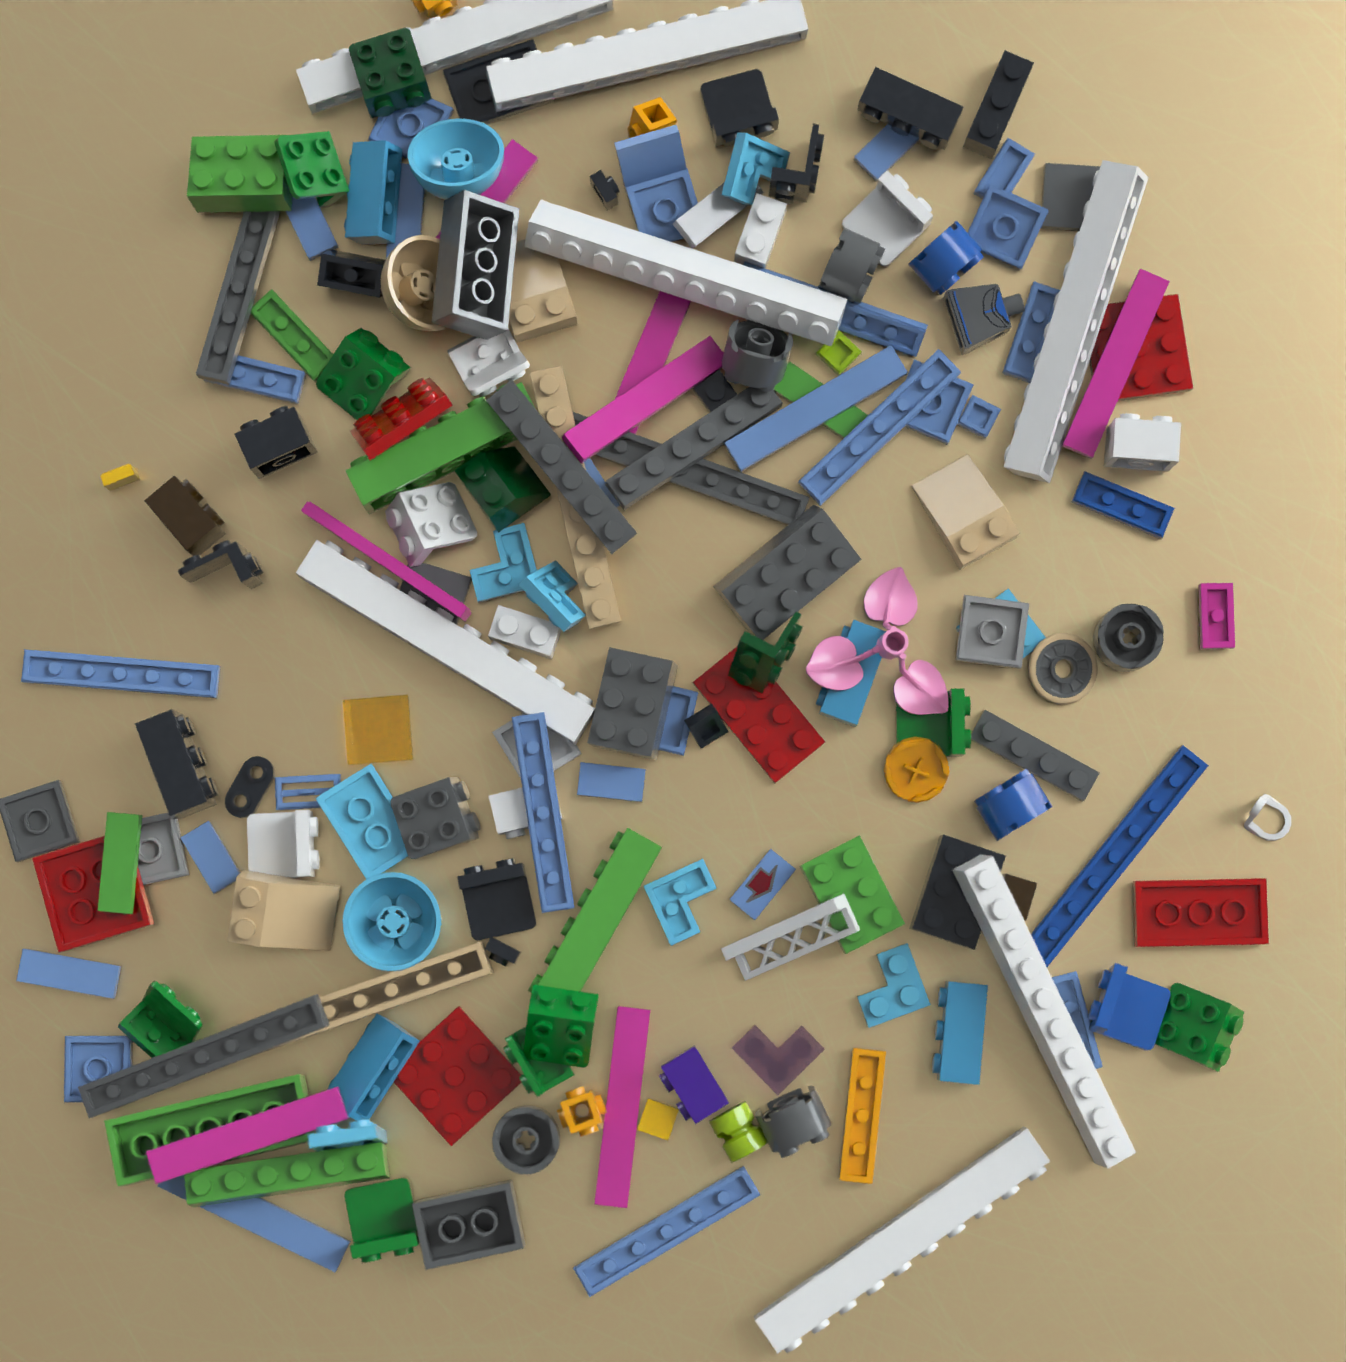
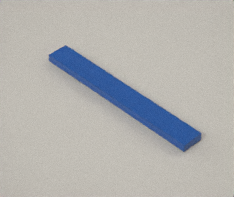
(1117, 853)

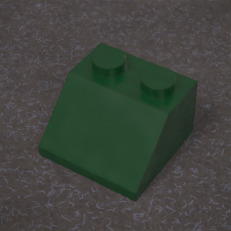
(502, 485)

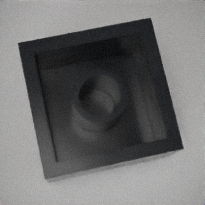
(275, 441)

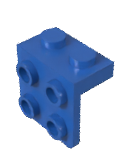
(1128, 1008)

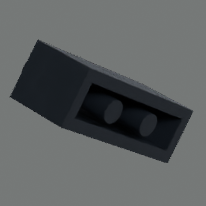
(998, 104)
(909, 109)

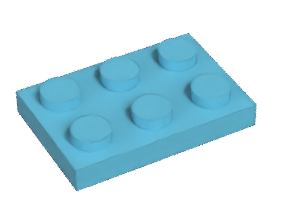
(365, 821)
(359, 1133)

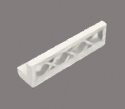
(786, 926)

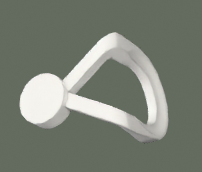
(1256, 830)

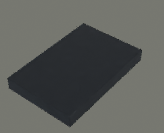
(471, 88)

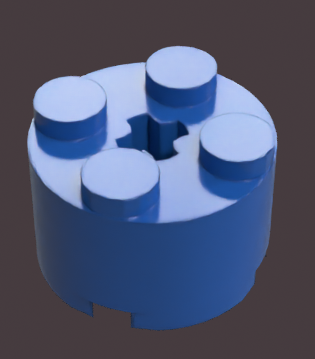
(945, 257)
(1012, 804)

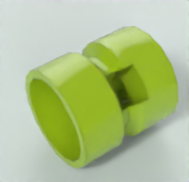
(738, 1131)

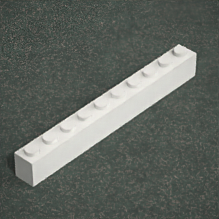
(451, 41)
(645, 52)
(685, 272)
(1075, 321)
(445, 641)
(1044, 1011)
(902, 1239)

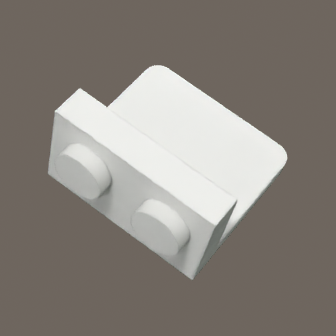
(890, 216)
(488, 362)
(429, 520)
(283, 843)

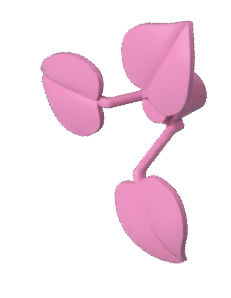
(838, 668)

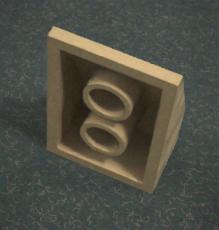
(538, 295)
(965, 511)
(282, 912)

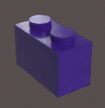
(693, 1084)

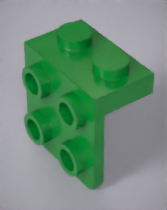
(312, 167)
(361, 373)
(943, 729)
(161, 1022)
(560, 1026)
(1199, 1026)
(536, 1075)
(381, 1219)

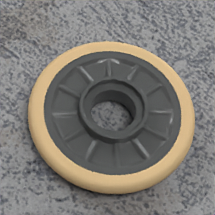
(1043, 663)

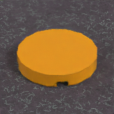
(916, 769)

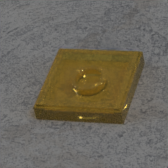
(378, 729)

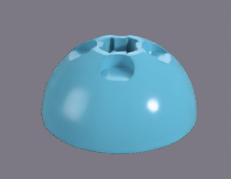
(456, 157)
(375, 906)

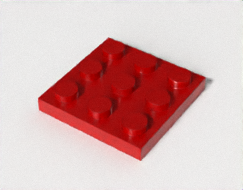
(1163, 357)
(400, 417)
(71, 897)
(456, 1076)

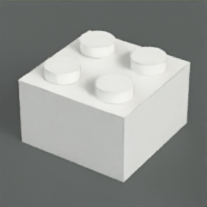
(1142, 443)

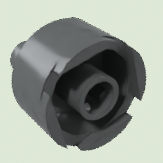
(849, 266)
(756, 355)
(1146, 640)
(794, 1121)
(515, 1154)

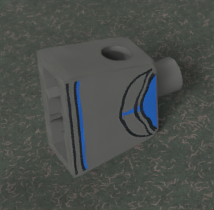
(980, 314)

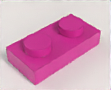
(1216, 616)

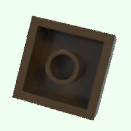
(181, 512)

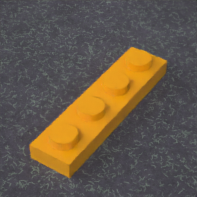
(862, 1115)

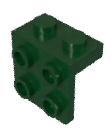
(389, 72)
(759, 662)

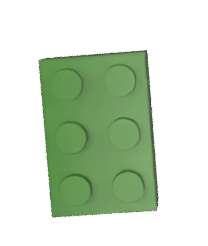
(237, 175)
(853, 873)

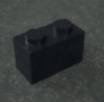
(351, 272)

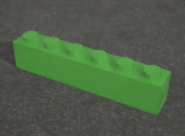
(600, 912)
(287, 1174)

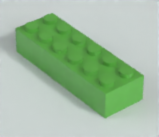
(429, 453)
(147, 1130)

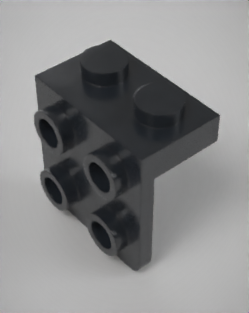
(739, 105)
(795, 185)
(223, 554)
(497, 899)

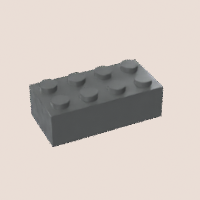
(475, 265)
(787, 572)

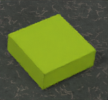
(840, 354)

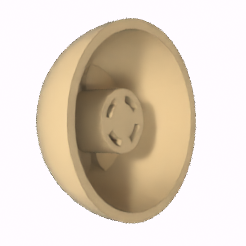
(410, 281)

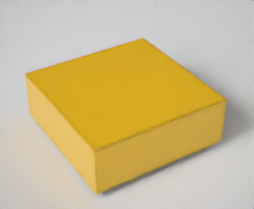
(119, 477)
(658, 1119)

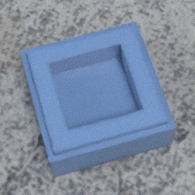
(978, 417)

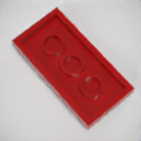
(763, 722)
(1200, 912)

